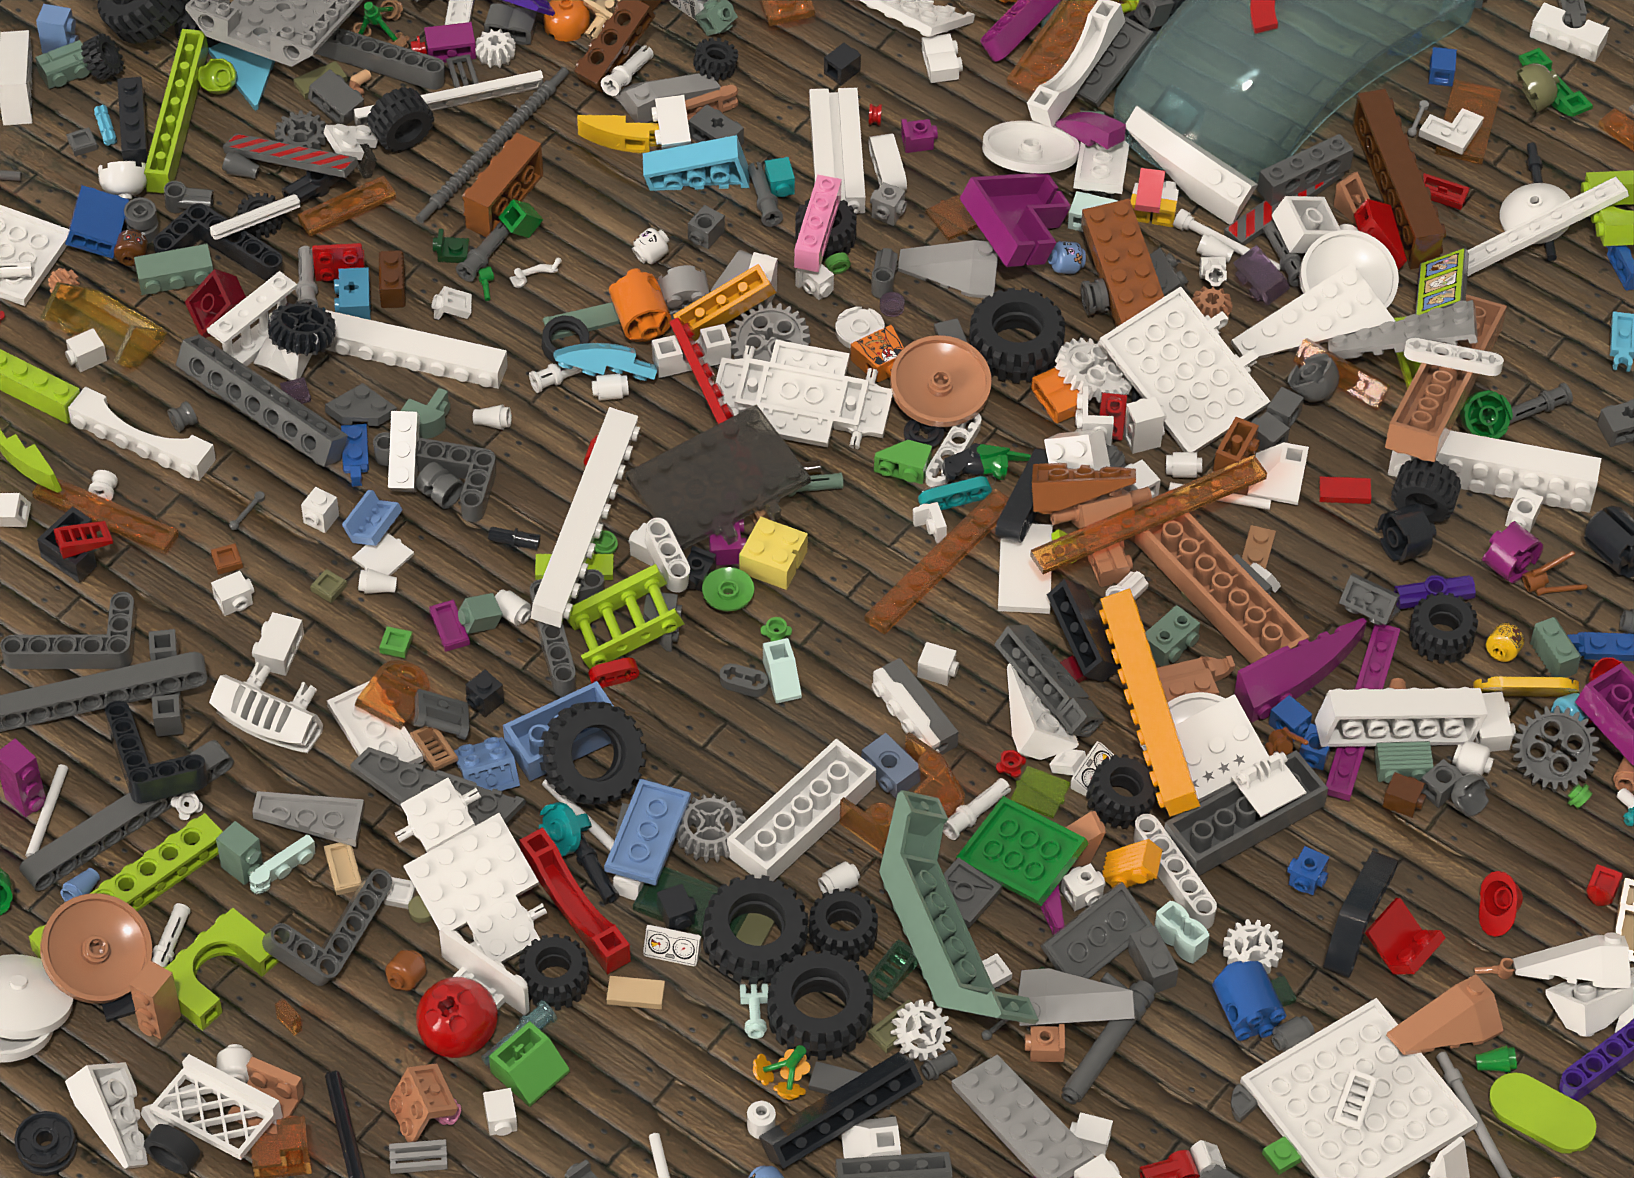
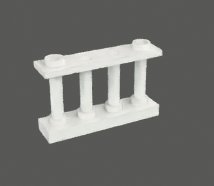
(248, 311)

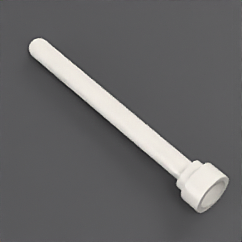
(1185, 221)

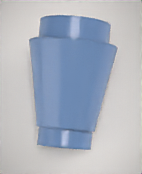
(80, 884)

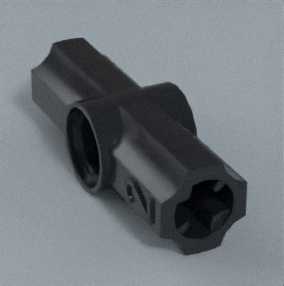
(311, 185)

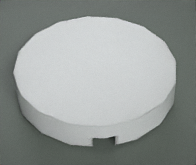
(856, 324)

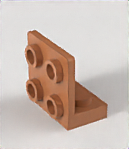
(275, 1083)
(420, 1097)

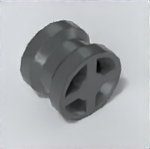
(182, 416)

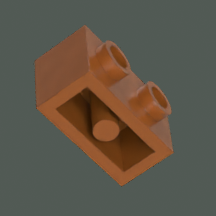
(1237, 444)

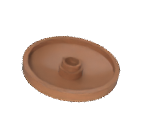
(940, 381)
(95, 947)

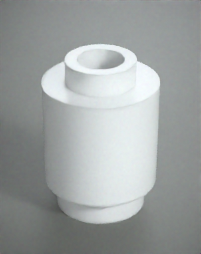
(610, 386)
(1183, 465)
(513, 607)
(840, 876)
(760, 1118)

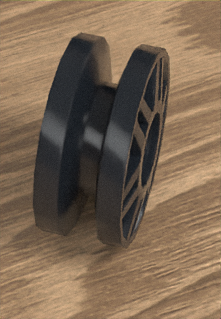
(50, 1158)

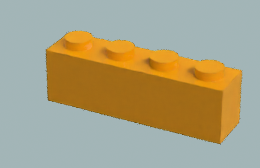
(728, 300)

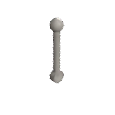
(1423, 105)

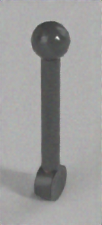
(259, 497)
(987, 1034)

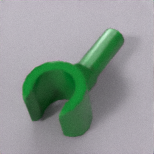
(485, 276)

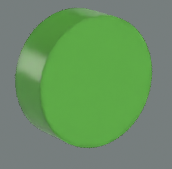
(838, 263)

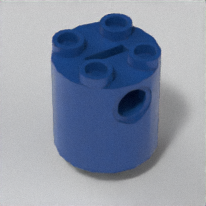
(1248, 999)

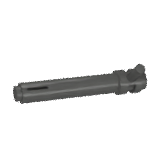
(1107, 1042)

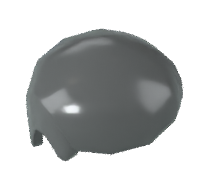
(1469, 794)

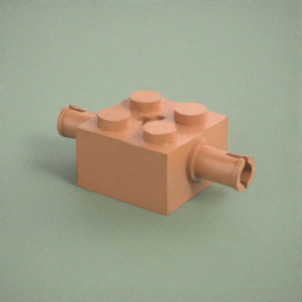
(1100, 507)

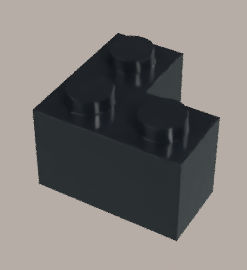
(77, 566)

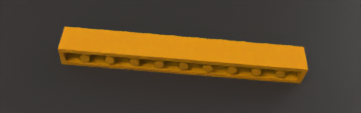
(1150, 703)

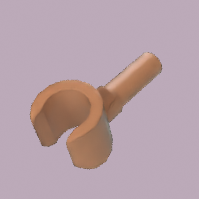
(1500, 969)

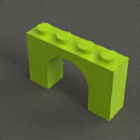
(1613, 224)
(229, 936)

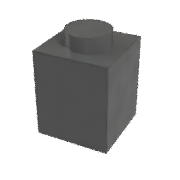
(1270, 431)

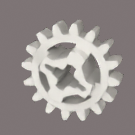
(1252, 944)
(926, 1041)

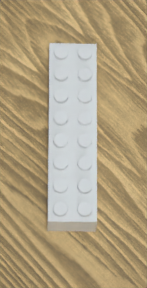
(1505, 466)

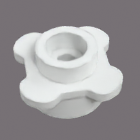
(185, 812)

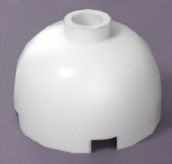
(122, 178)

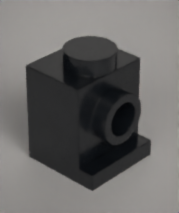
(701, 565)

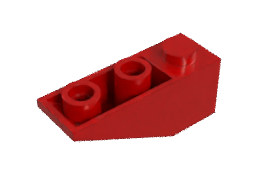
(1379, 222)

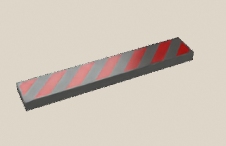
(291, 155)
(1252, 223)

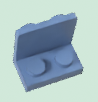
(488, 764)

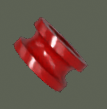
(875, 114)

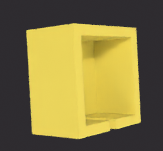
(770, 553)

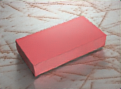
(1150, 190)

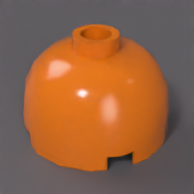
(569, 20)

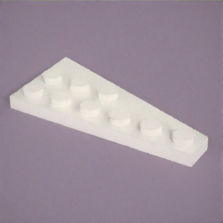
(922, 15)
(1330, 309)

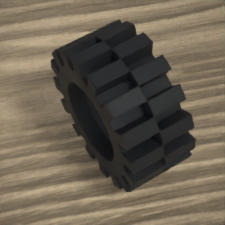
(102, 56)
(712, 67)
(267, 226)

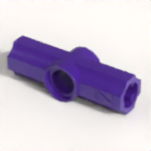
(1413, 593)

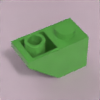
(904, 461)

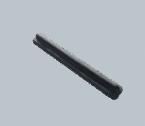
(344, 1125)

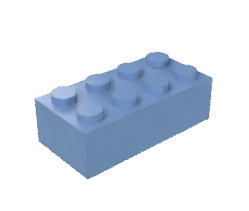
(525, 732)

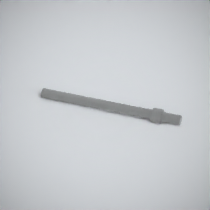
(1454, 1079)

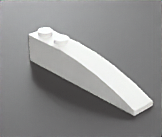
(1193, 169)

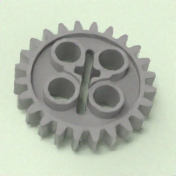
(776, 321)

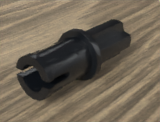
(515, 538)

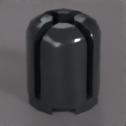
(1612, 538)

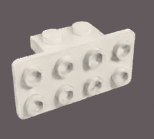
(490, 973)

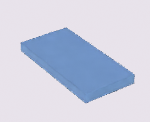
(647, 832)

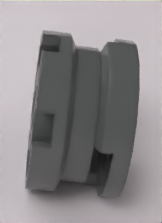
(1094, 296)

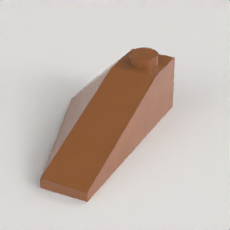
(1062, 487)

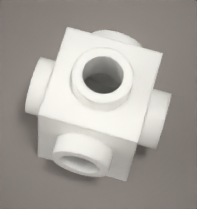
(1082, 886)

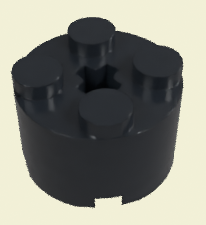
(1406, 532)

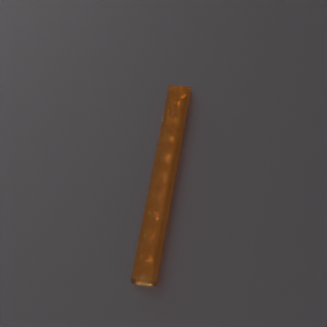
(1148, 514)

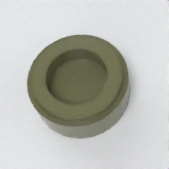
(418, 910)

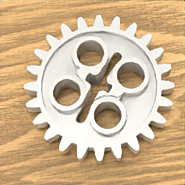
(1090, 366)

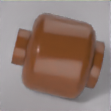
(405, 970)

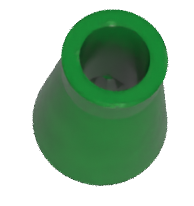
(1499, 1059)

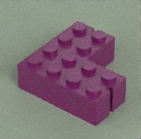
(1016, 214)

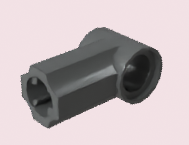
(180, 197)
(884, 272)

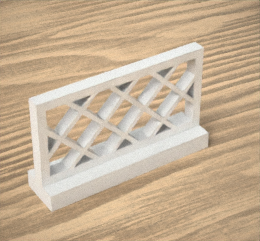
(226, 1087)

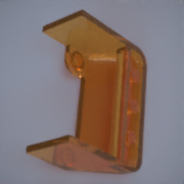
(941, 783)

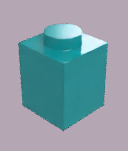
(780, 177)

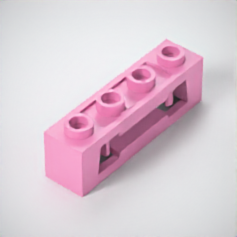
(817, 223)

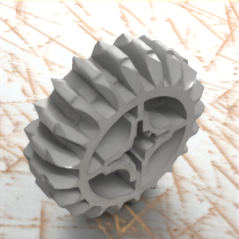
(709, 817)

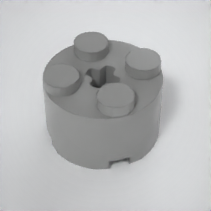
(682, 287)

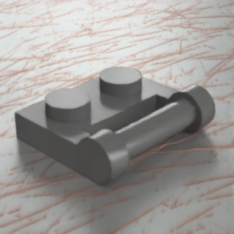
(441, 713)

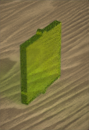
(1040, 791)

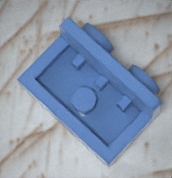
(370, 519)

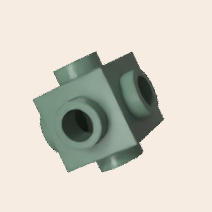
(716, 16)

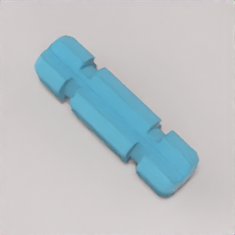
(105, 125)

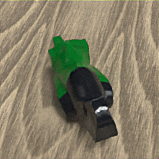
(981, 461)

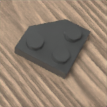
(360, 405)
(971, 890)

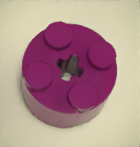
(1512, 552)

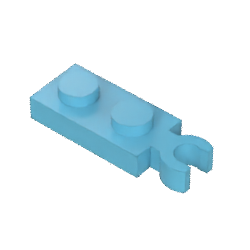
(1622, 339)

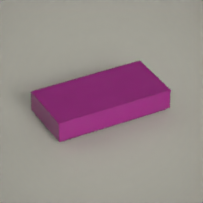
(450, 630)

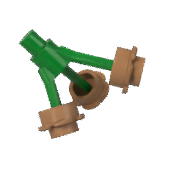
(390, 10)

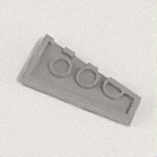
(316, 815)

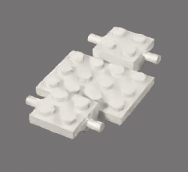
(806, 393)
(470, 871)

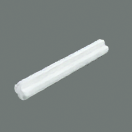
(255, 217)

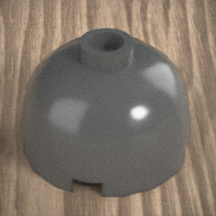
(1315, 379)

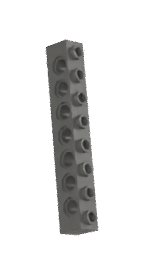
(261, 400)

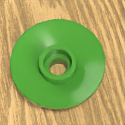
(728, 581)

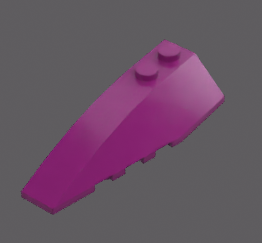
(1294, 670)

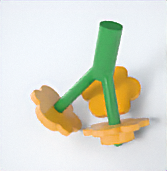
(792, 1069)

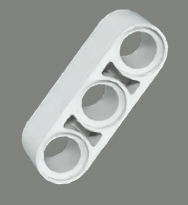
(887, 160)
(667, 544)

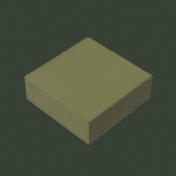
(328, 585)

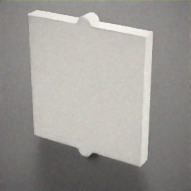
(385, 556)

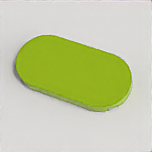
(1542, 1113)

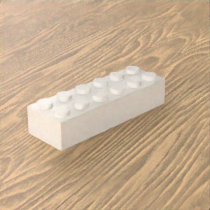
(1400, 716)
(801, 811)

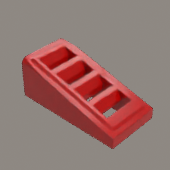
(76, 546)

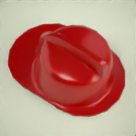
(1499, 903)

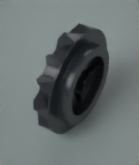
(912, 433)

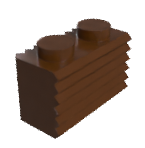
(392, 279)

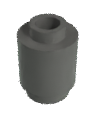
(1292, 1033)

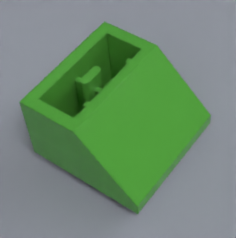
(528, 1064)

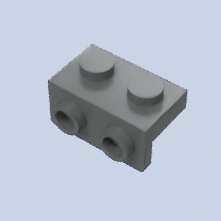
(1167, 274)

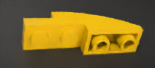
(616, 134)

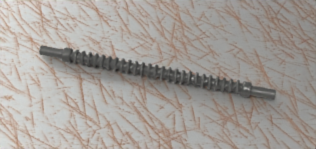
(489, 148)

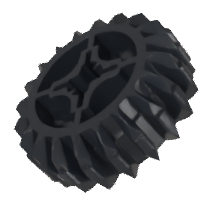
(301, 328)

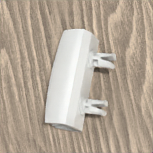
(266, 715)

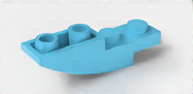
(596, 356)

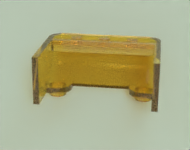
(115, 324)

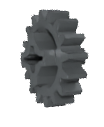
(301, 130)

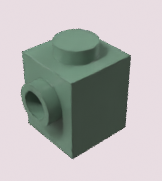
(479, 613)

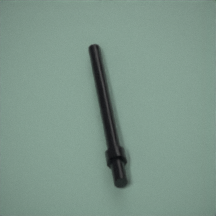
(1535, 166)

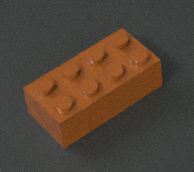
(507, 178)

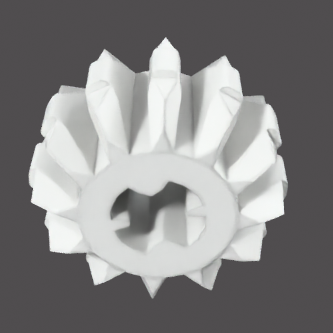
(495, 48)

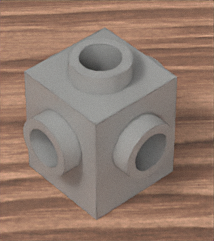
(888, 203)

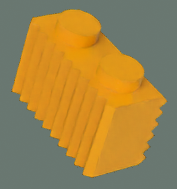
(1132, 864)

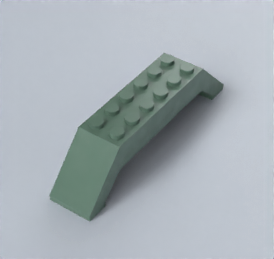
(933, 918)

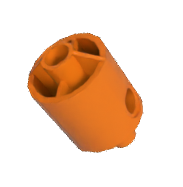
(640, 306)

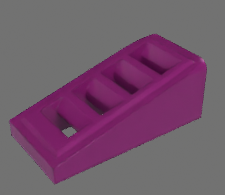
(1053, 911)

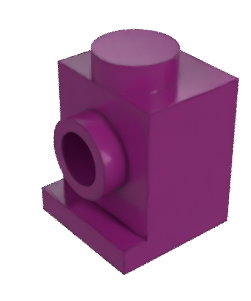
(918, 135)

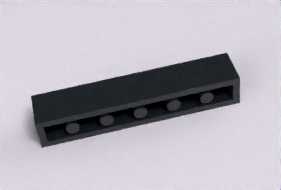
(841, 1110)

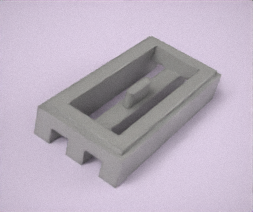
(418, 1152)

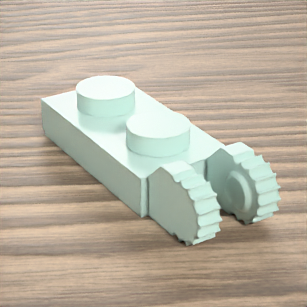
(282, 864)

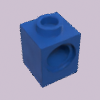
(1442, 66)
(1291, 715)
(1314, 757)

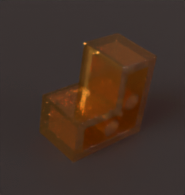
(283, 1152)

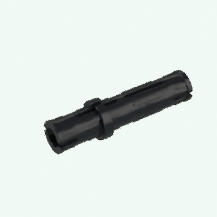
(588, 859)

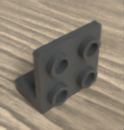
(1370, 599)

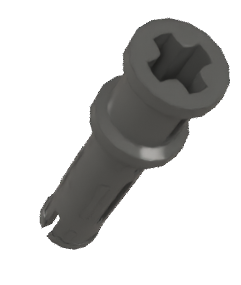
(766, 201)
(478, 257)
(1288, 261)
(1544, 402)

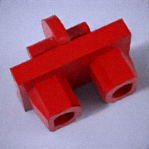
(1114, 405)

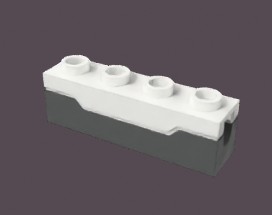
(914, 706)

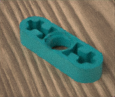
(968, 492)

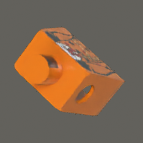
(877, 352)

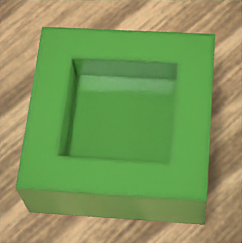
(396, 642)
(1281, 1155)

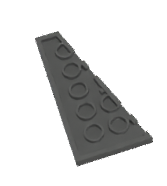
(405, 780)

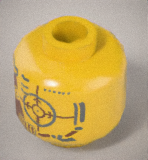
(1505, 640)

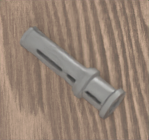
(306, 286)

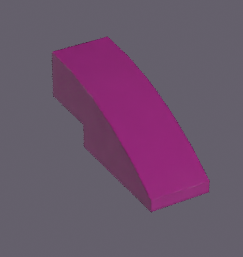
(1093, 128)

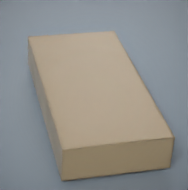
(342, 867)
(635, 992)

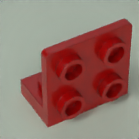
(331, 258)
(1402, 940)

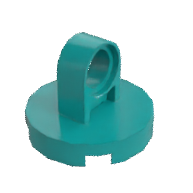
(564, 826)

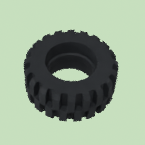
(140, 19)
(1023, 311)
(626, 747)
(758, 897)
(820, 974)

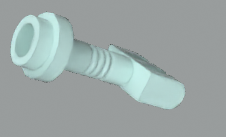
(755, 1026)

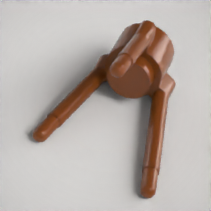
(1537, 578)
(1281, 741)

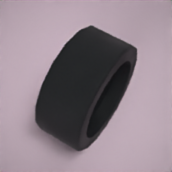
(562, 323)
(172, 1149)

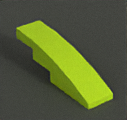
(28, 462)

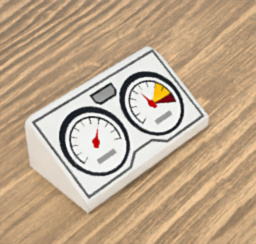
(1086, 770)
(672, 945)

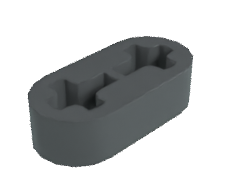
(744, 679)

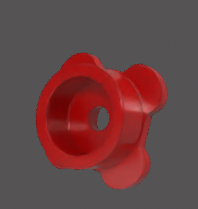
(419, 46)
(1014, 757)

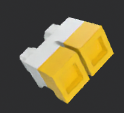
(1167, 207)

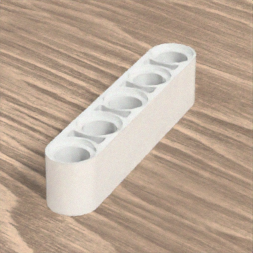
(1184, 879)

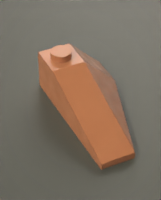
(1454, 1018)

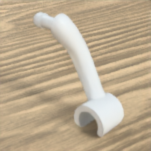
(520, 279)

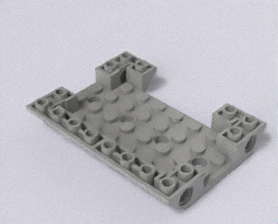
(286, 28)

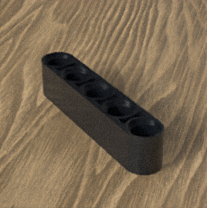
(1019, 510)

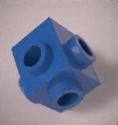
(1308, 871)

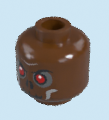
(130, 245)

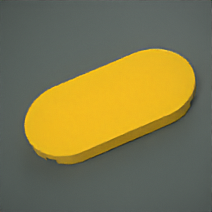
(1529, 686)

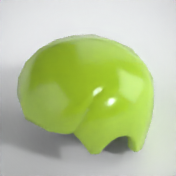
(217, 76)

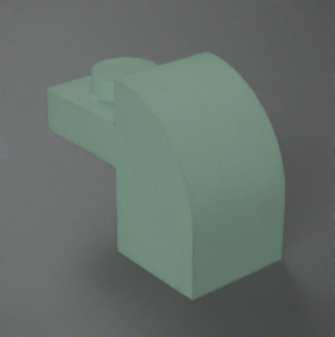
(431, 415)

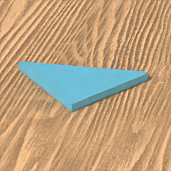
(251, 70)

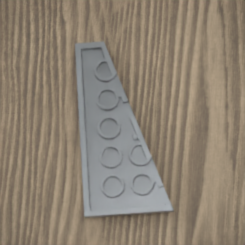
(1437, 325)

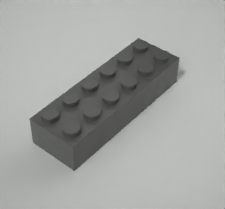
(1230, 824)

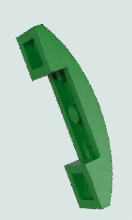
(1566, 101)

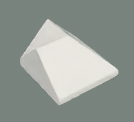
(279, 362)

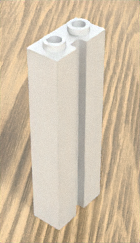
(838, 141)

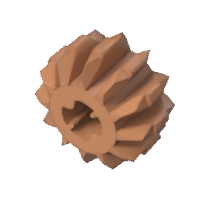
(1212, 301)

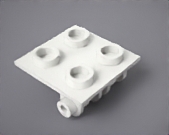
(1269, 784)

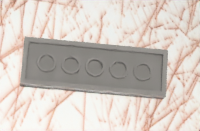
(1021, 1120)

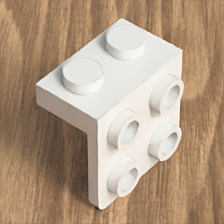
(1091, 422)

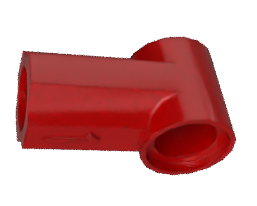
(1178, 1165)

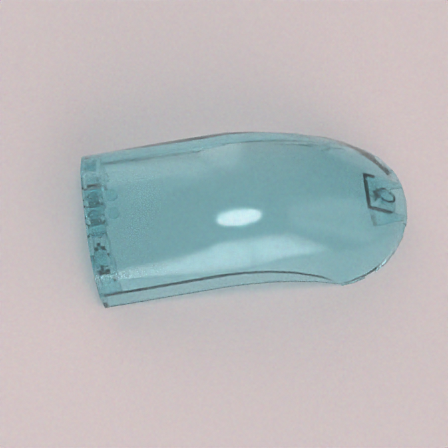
(1268, 91)

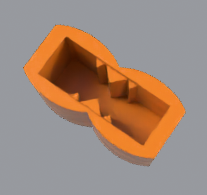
(1055, 395)

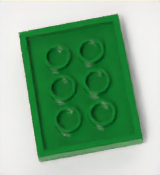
(1023, 850)

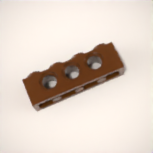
(616, 54)

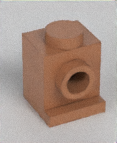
(1046, 1043)

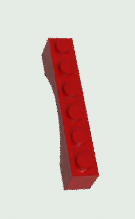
(592, 927)

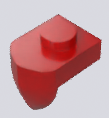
(1603, 885)

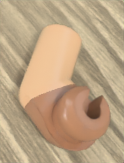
(358, 79)

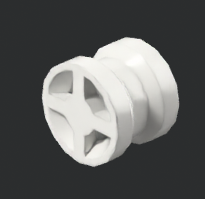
(103, 484)

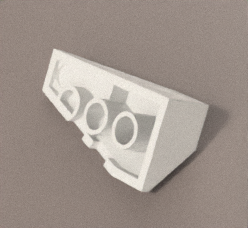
(1590, 1008)
(106, 1101)

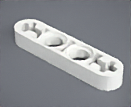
(1428, 352)
(948, 447)

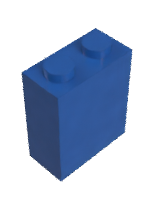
(96, 221)

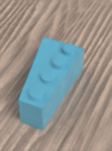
(697, 165)

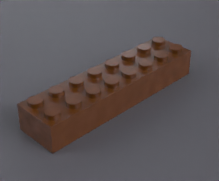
(1398, 176)

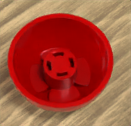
(462, 1027)

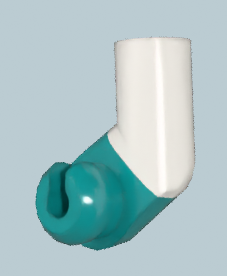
(1627, 798)

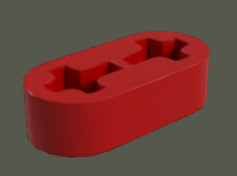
(614, 672)

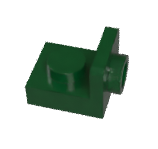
(450, 249)

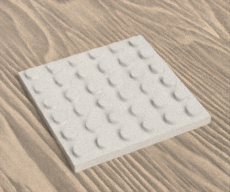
(1406, 1118)

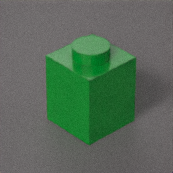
(520, 218)

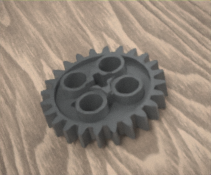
(1569, 729)

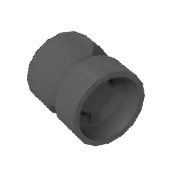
(142, 216)
(439, 485)

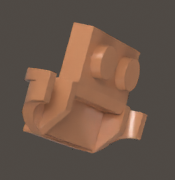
(1194, 676)

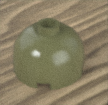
(1538, 85)

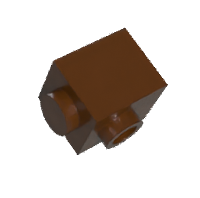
(1404, 795)

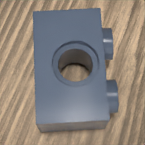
(904, 769)

